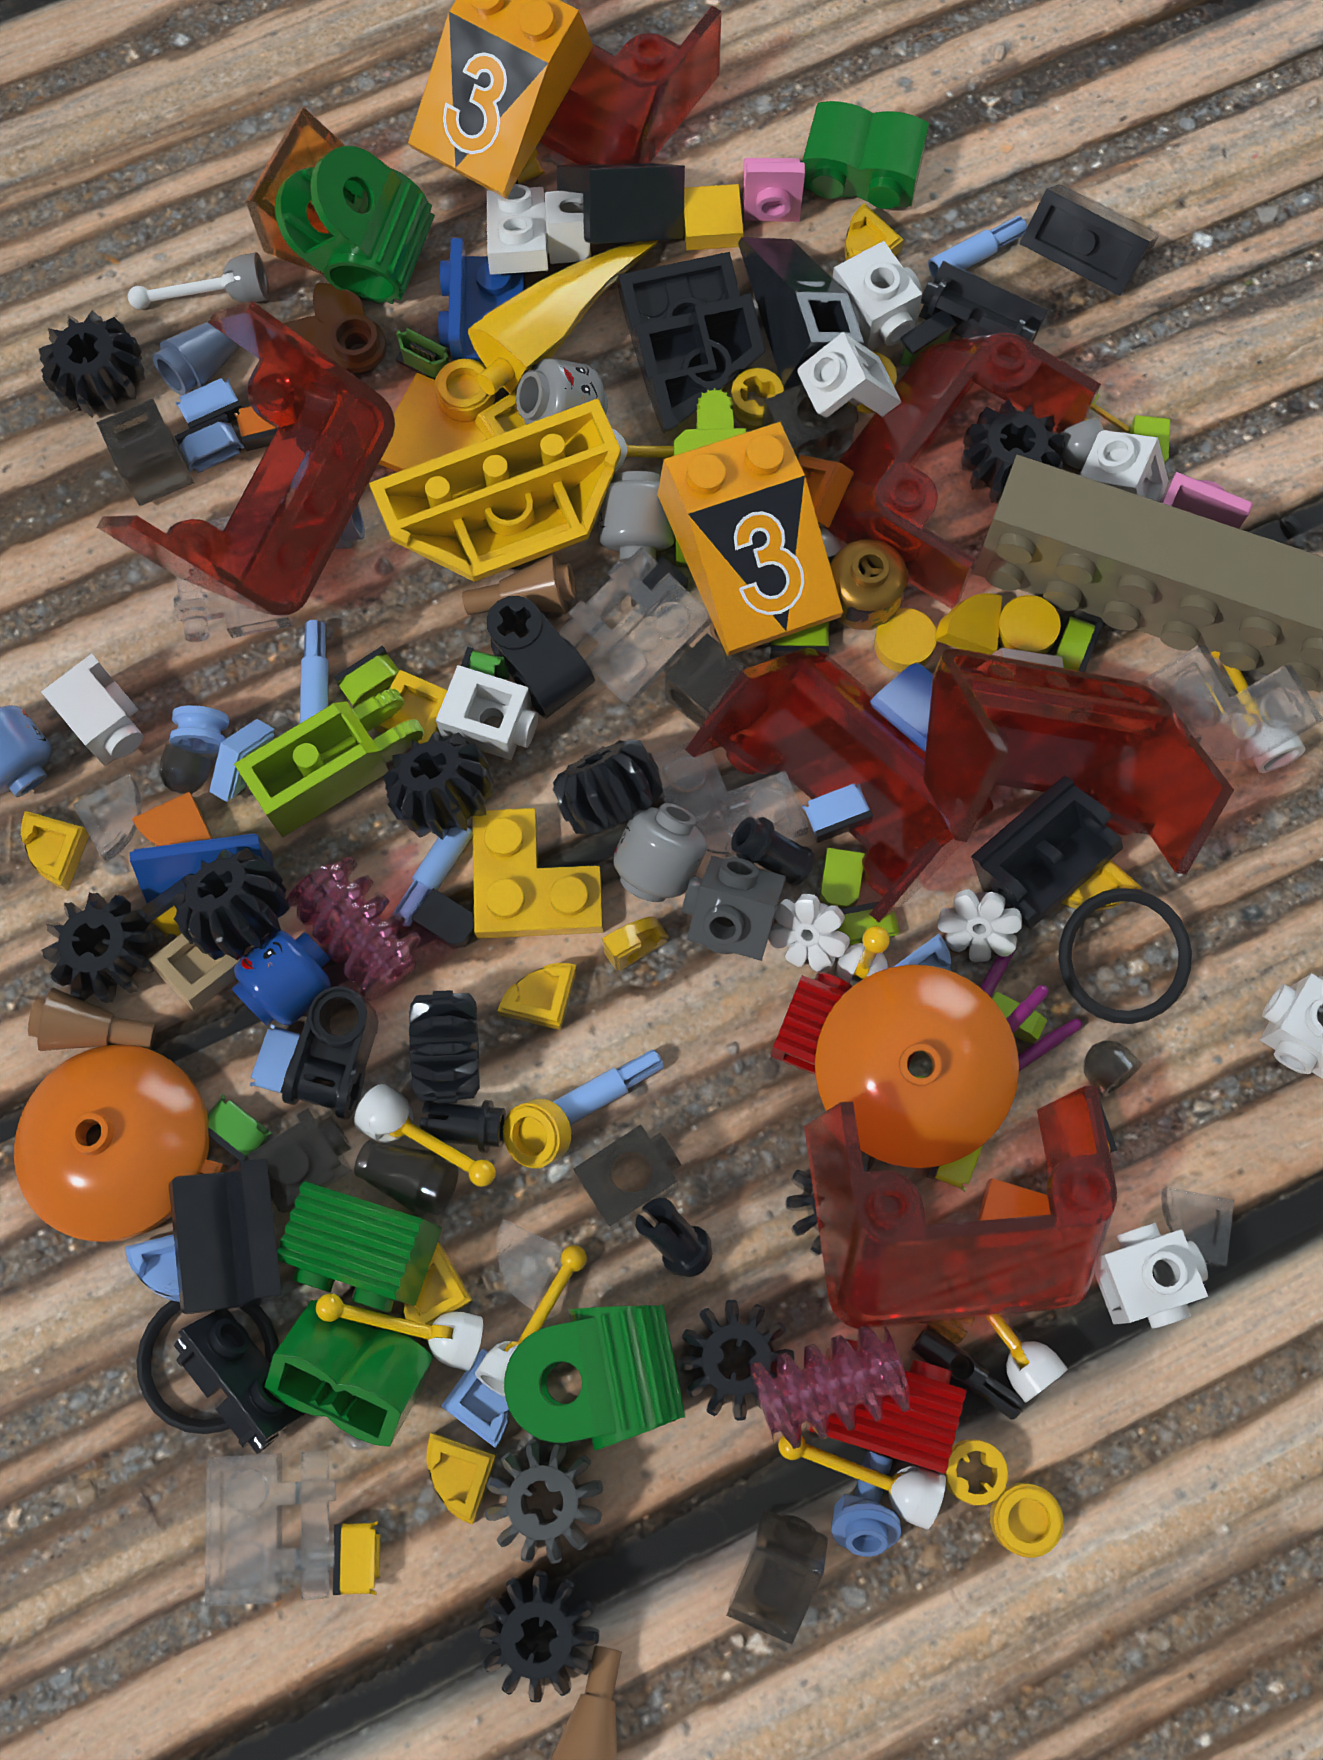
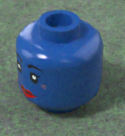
(281, 977)

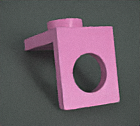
(773, 189)
(1206, 500)

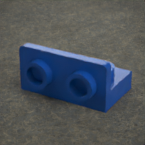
(471, 297)

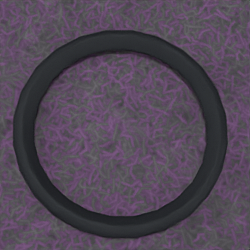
(1182, 941)
(146, 1381)

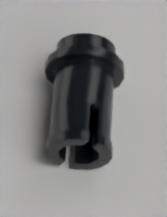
(761, 844)
(465, 1123)
(683, 1247)

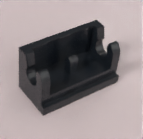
(1047, 851)

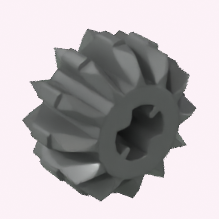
(531, 1521)

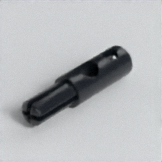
(941, 1351)

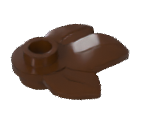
(339, 326)

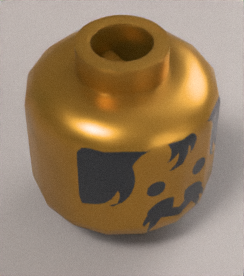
(869, 583)

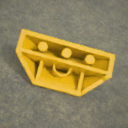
(505, 494)

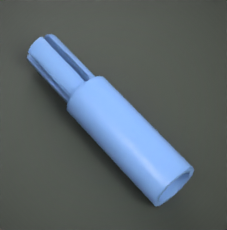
(979, 246)
(314, 671)
(433, 871)
(608, 1086)

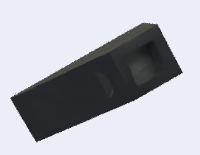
(796, 302)

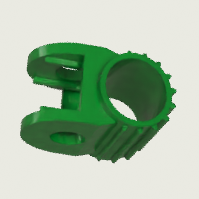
(372, 219)
(624, 1373)

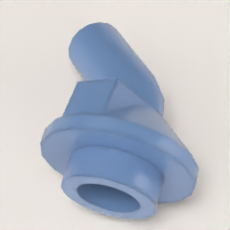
(861, 1520)

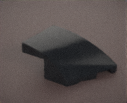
(689, 331)

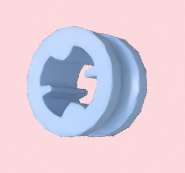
(198, 729)

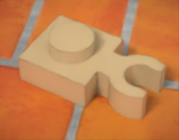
(193, 973)

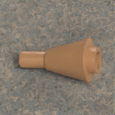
(543, 583)
(73, 1023)
(592, 1725)

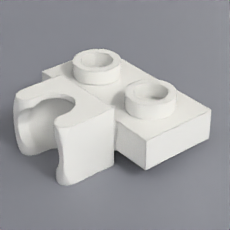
(528, 228)

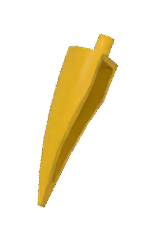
(544, 315)

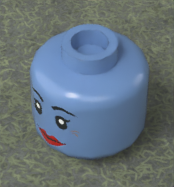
(22, 752)

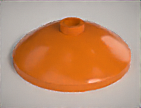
(866, 1055)
(149, 1135)

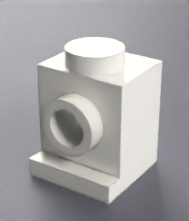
(478, 696)
(96, 710)

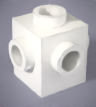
(881, 295)
(1297, 1025)
(1129, 1283)

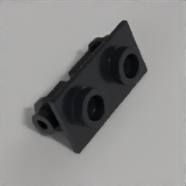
(980, 305)
(223, 1356)

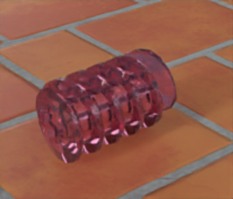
(354, 927)
(831, 1385)

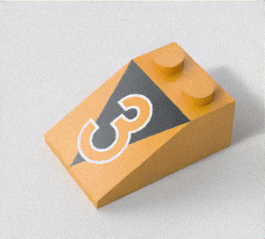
(498, 85)
(750, 537)

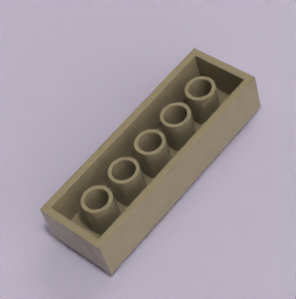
(1157, 571)

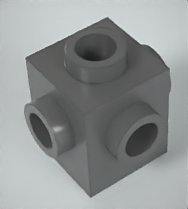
(733, 906)

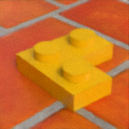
(518, 896)

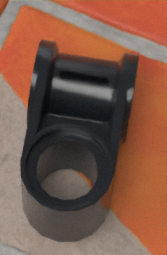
(541, 658)
(330, 1056)

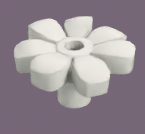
(981, 924)
(809, 932)

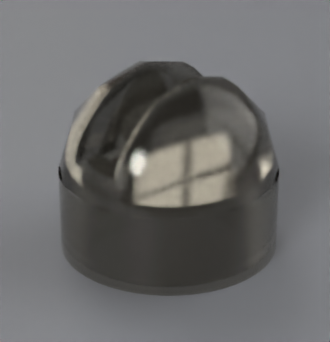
(183, 770)
(1109, 1066)

